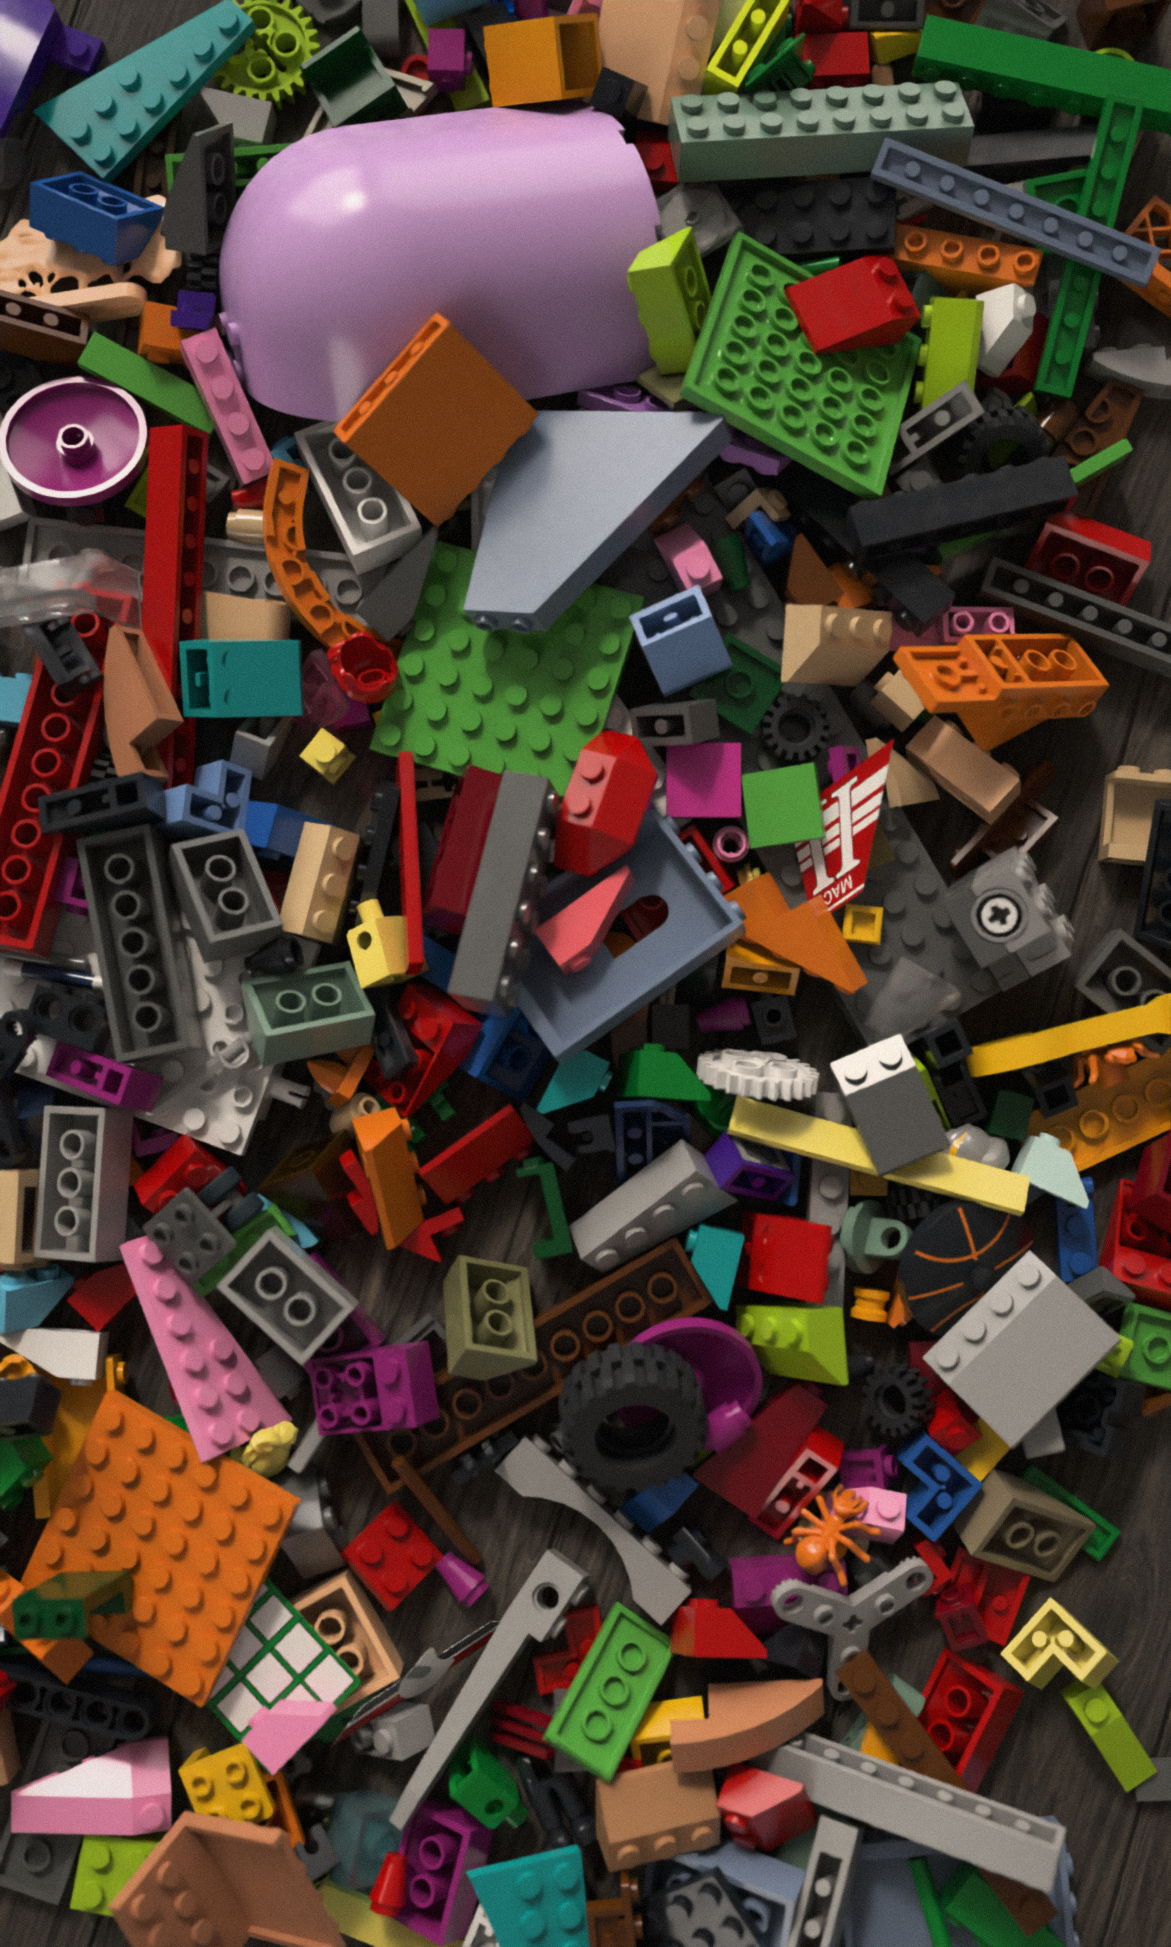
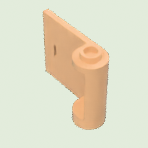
(243, 618)

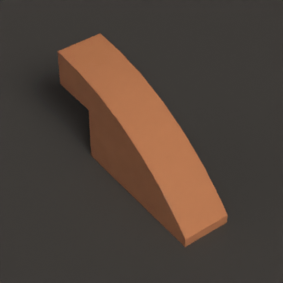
(136, 704)
(745, 1722)

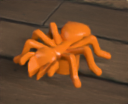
(1108, 1062)
(824, 1540)

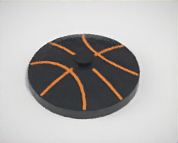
(957, 1260)

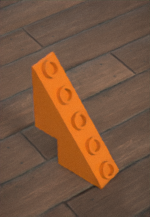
(964, 261)
(800, 935)

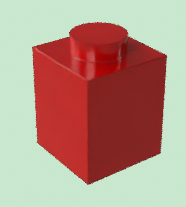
(953, 1422)

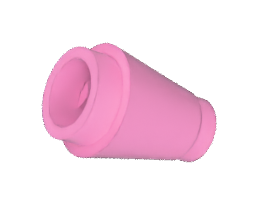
(735, 835)

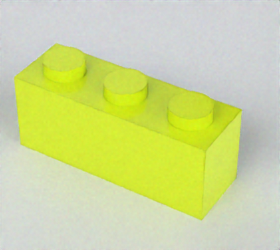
(745, 45)

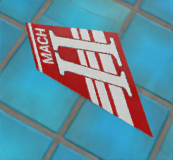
(850, 808)

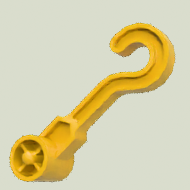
(1030, 1049)

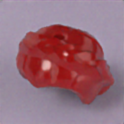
(364, 668)

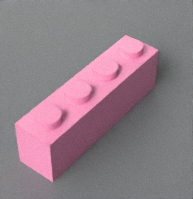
(227, 406)

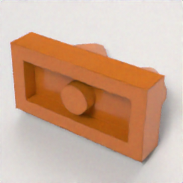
(341, 1079)

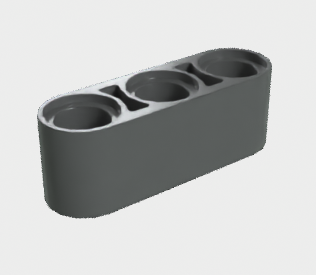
(383, 27)

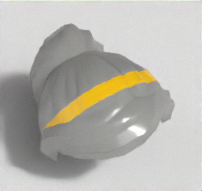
(978, 1146)

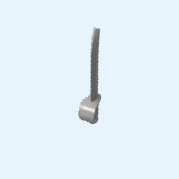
(221, 1059)

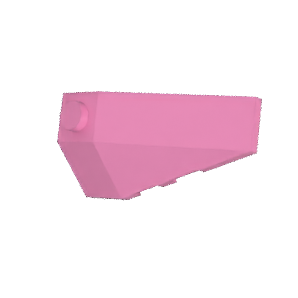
(103, 1796)

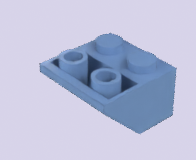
(681, 640)

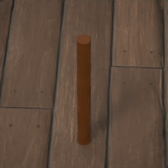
(436, 1510)

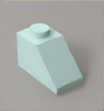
(1050, 1169)

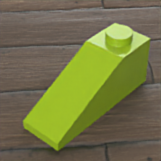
(1109, 1733)

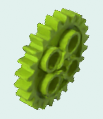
(285, 30)

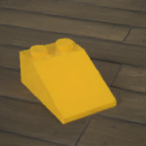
(652, 1735)

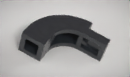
(943, 1054)

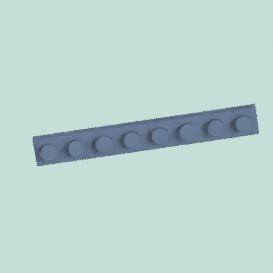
(1015, 213)

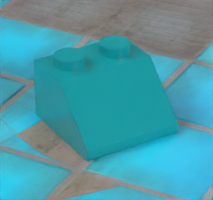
(576, 1081)
(715, 1256)

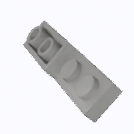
(1138, 366)

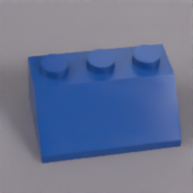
(93, 216)
(507, 1054)

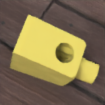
(379, 947)

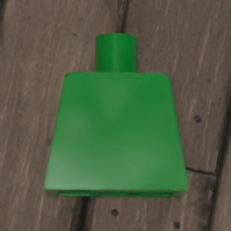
(485, 1786)

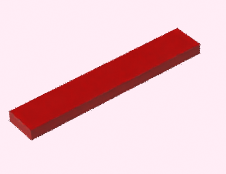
(409, 864)

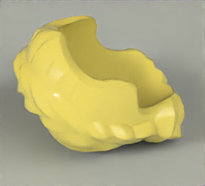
(267, 1450)

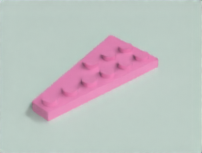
(208, 1370)

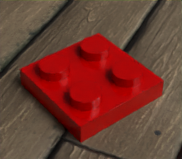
(391, 1555)

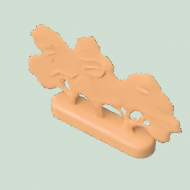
(30, 251)

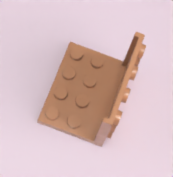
(219, 1887)

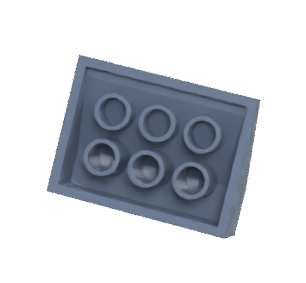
(763, 1884)

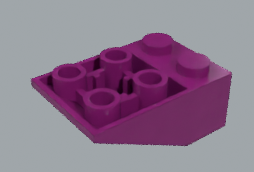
(374, 1389)

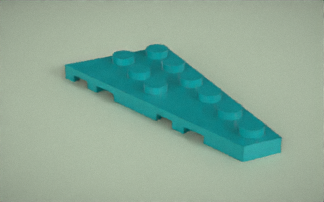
(535, 1899)

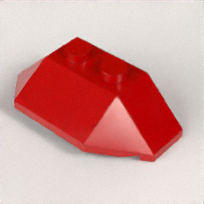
(603, 803)

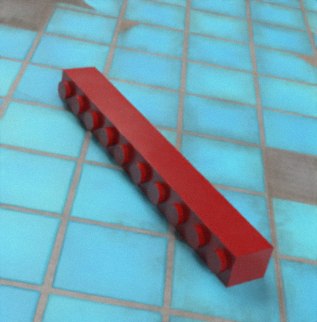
(174, 571)

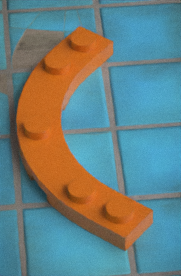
(288, 562)

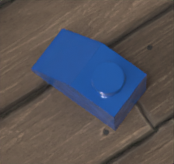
(657, 1504)

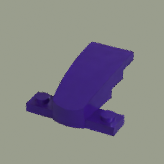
(30, 40)

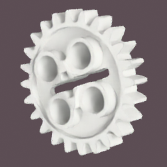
(757, 1074)

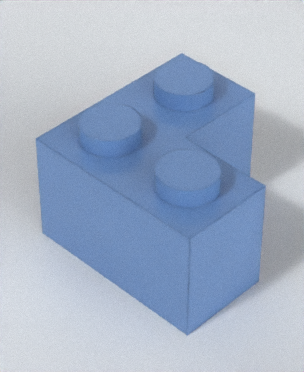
(212, 805)

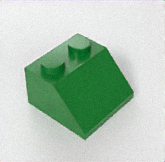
(658, 1076)

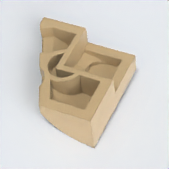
(904, 780)

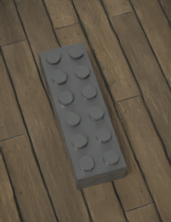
(507, 895)
(139, 944)

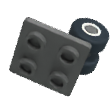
(192, 1234)

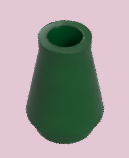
(731, 562)

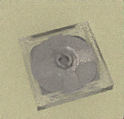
(703, 209)

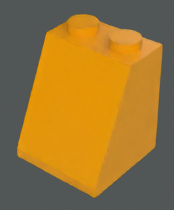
(543, 59)

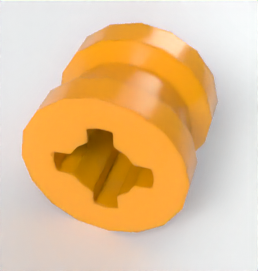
(870, 1304)

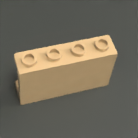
(1129, 812)

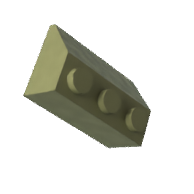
(488, 1318)

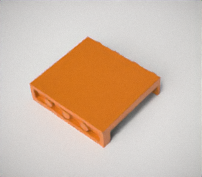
(436, 420)

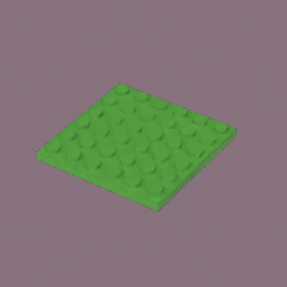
(759, 371)
(504, 693)

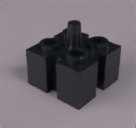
(1098, 1414)

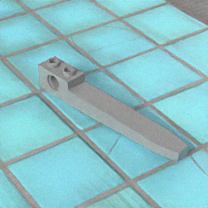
(523, 1619)

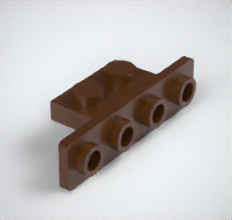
(1021, 824)
(612, 1920)

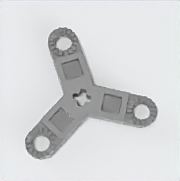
(829, 1611)

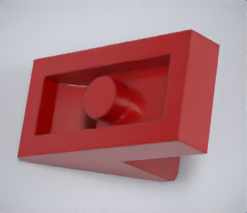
(422, 1238)

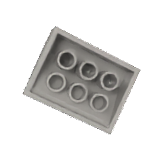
(1021, 1349)

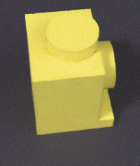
(327, 756)

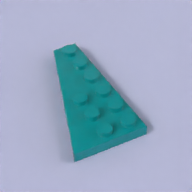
(131, 101)

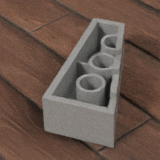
(650, 1208)

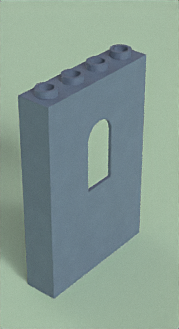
(587, 1004)

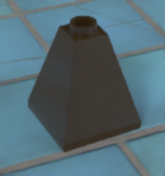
(316, 1187)

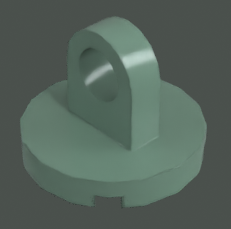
(866, 1236)

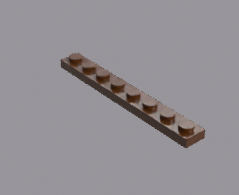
(922, 1755)

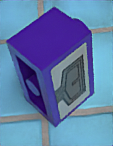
(749, 1167)

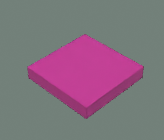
(703, 781)

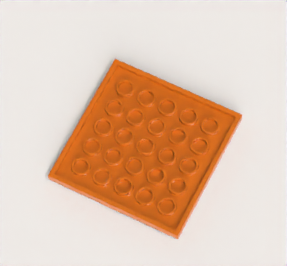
(183, 1527)

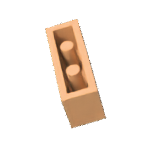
(964, 769)

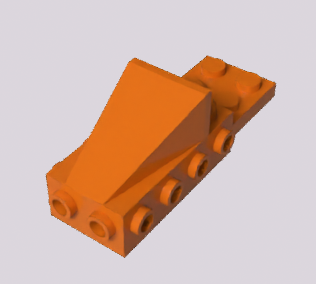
(1004, 681)

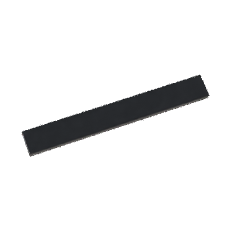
(1025, 150)

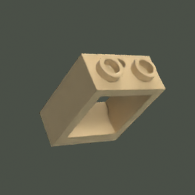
(11, 1219)

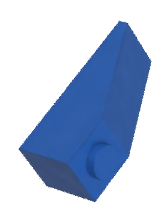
(768, 539)

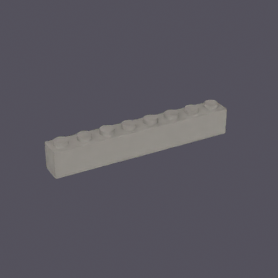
(920, 1808)

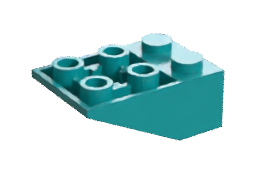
(241, 678)

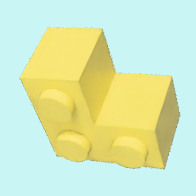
(1058, 1639)

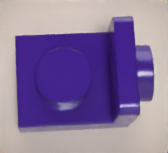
(194, 311)

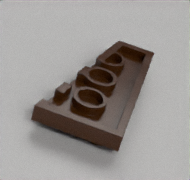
(1098, 428)

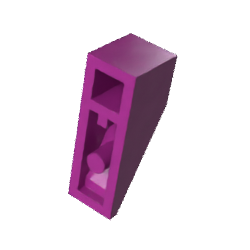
(104, 1078)

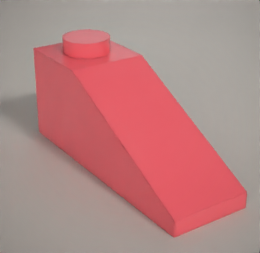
(582, 926)

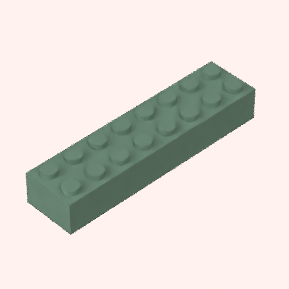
(814, 129)

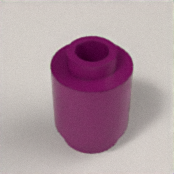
(726, 1426)

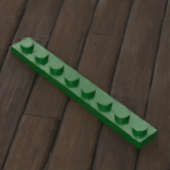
(1079, 282)

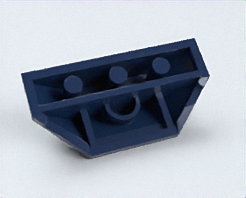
(645, 1132)

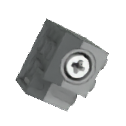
(1009, 918)

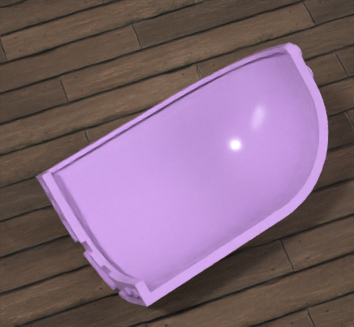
(486, 215)

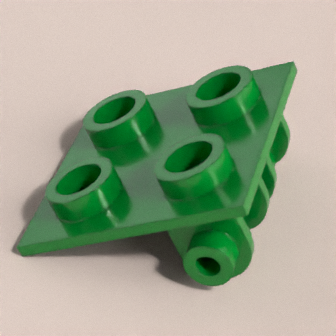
(786, 63)

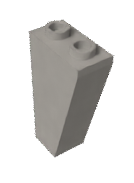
(827, 1884)

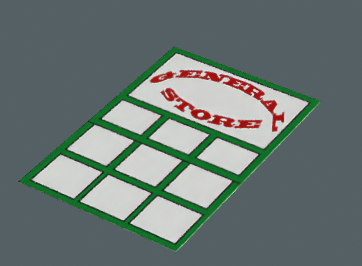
(276, 1661)

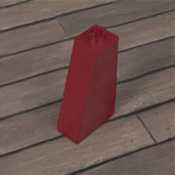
(754, 1464)

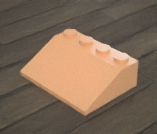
(659, 46)

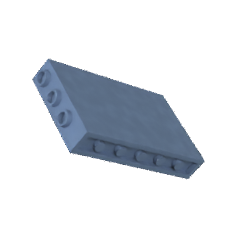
(886, 1904)

